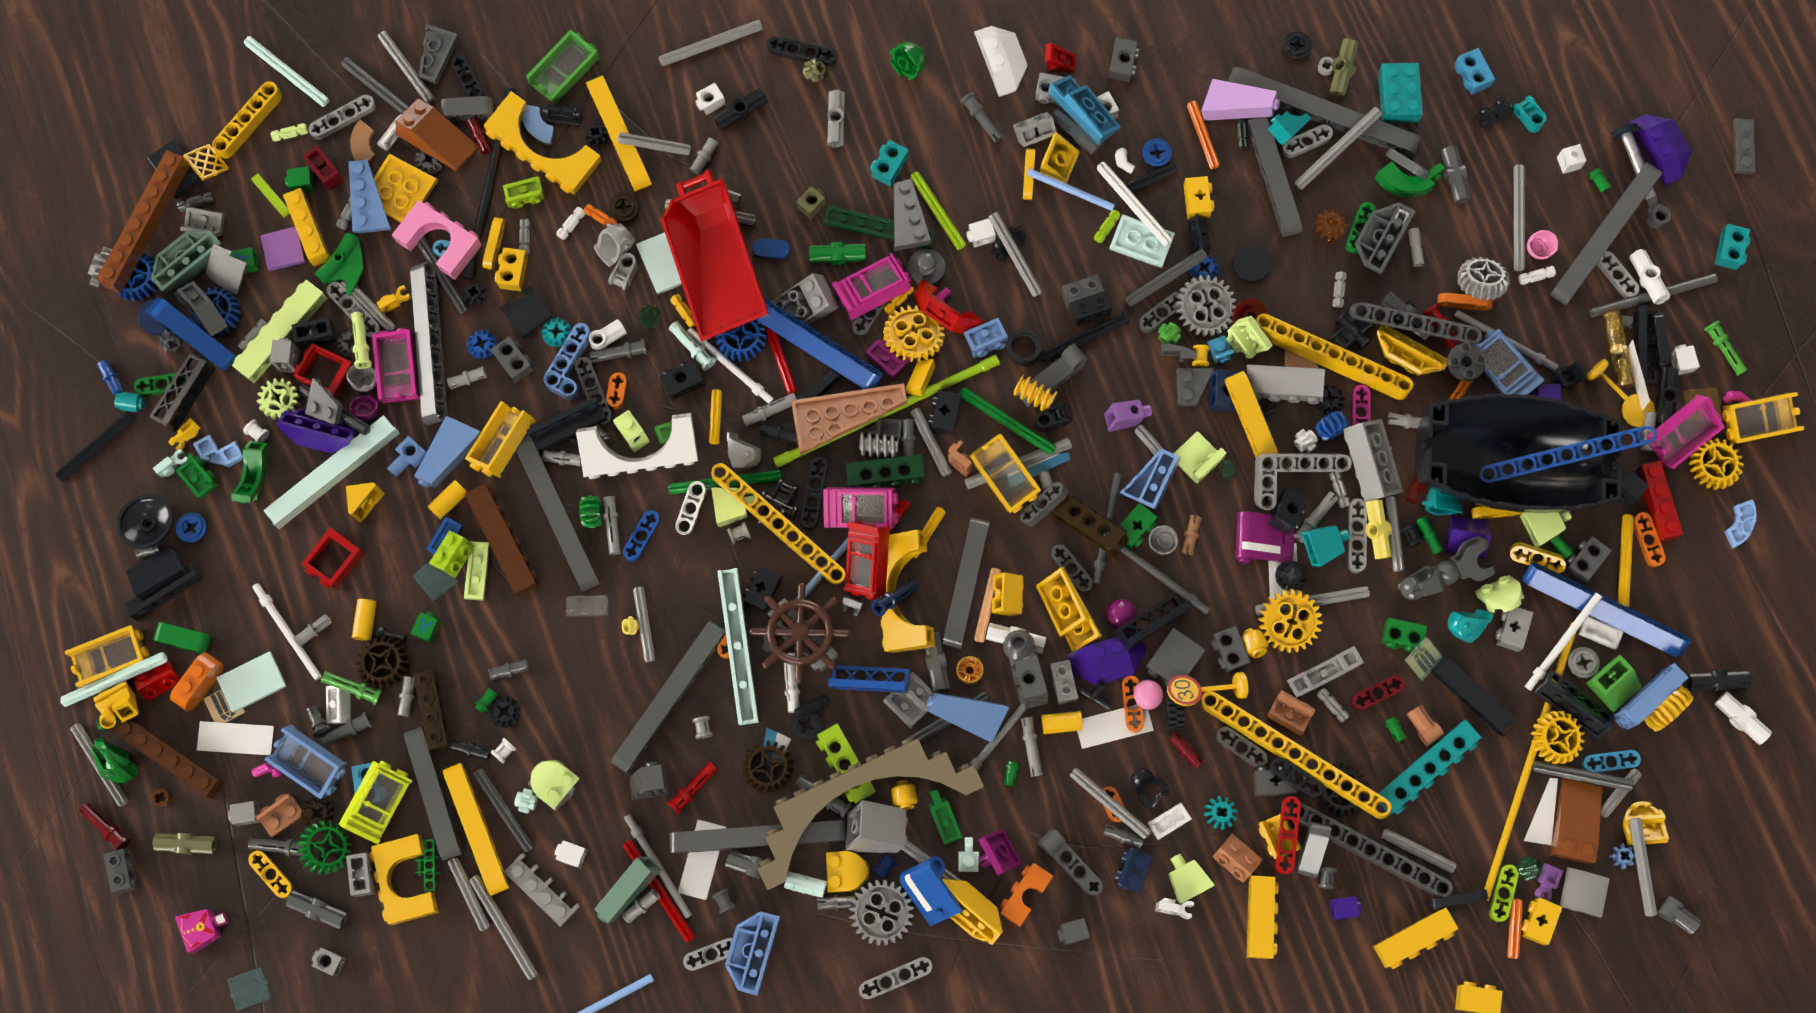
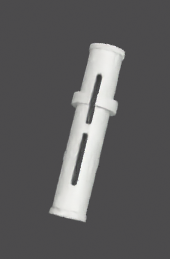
(792, 691)

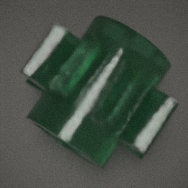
(650, 315)
(1529, 868)

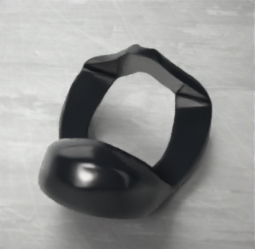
(1143, 777)

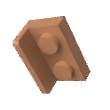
(959, 459)
(280, 814)

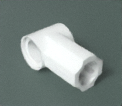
(609, 334)

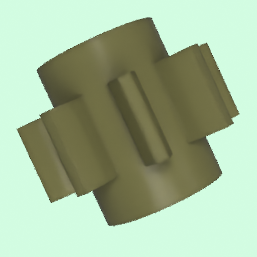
(814, 70)

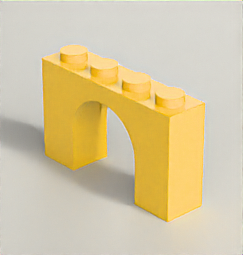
(386, 858)

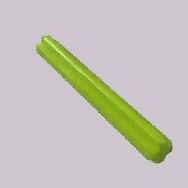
(937, 210)

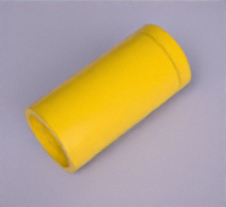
(447, 499)
(364, 619)
(1062, 722)

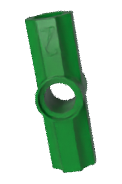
(837, 253)

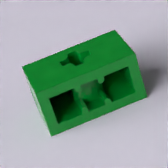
(1143, 517)

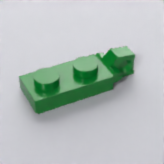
(944, 819)

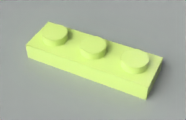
(477, 571)

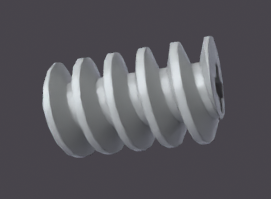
(878, 445)

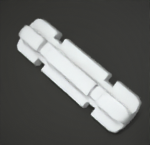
(570, 223)
(1537, 275)

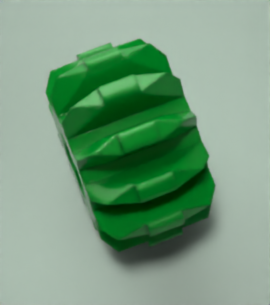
(591, 511)

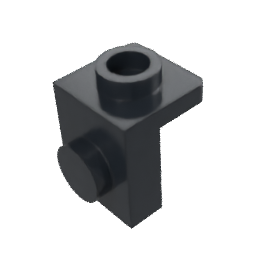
(1570, 375)

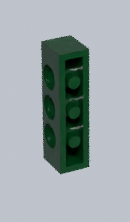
(893, 465)

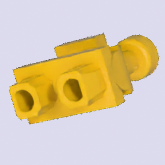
(117, 700)

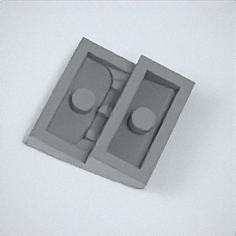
(225, 270)
(912, 705)
(1584, 892)

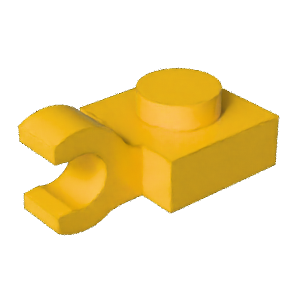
(393, 301)
(185, 432)

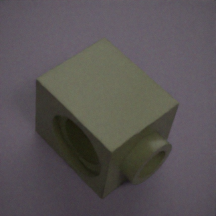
(811, 210)

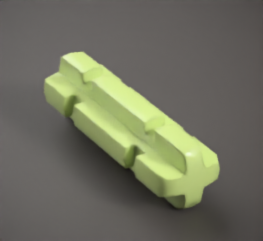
(289, 132)

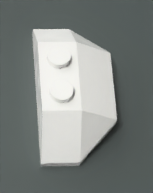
(1002, 58)

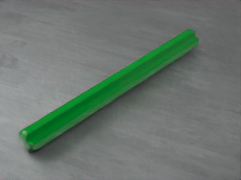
(1008, 421)
(750, 479)

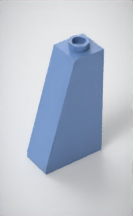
(446, 451)
(973, 715)

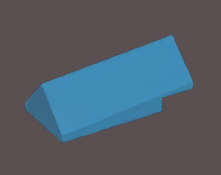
(1084, 108)

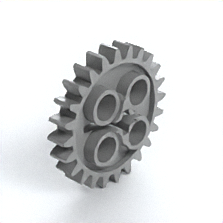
(1189, 308)
(887, 895)

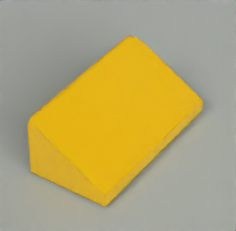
(920, 377)

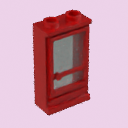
(867, 559)

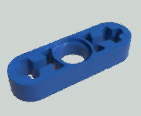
(653, 526)

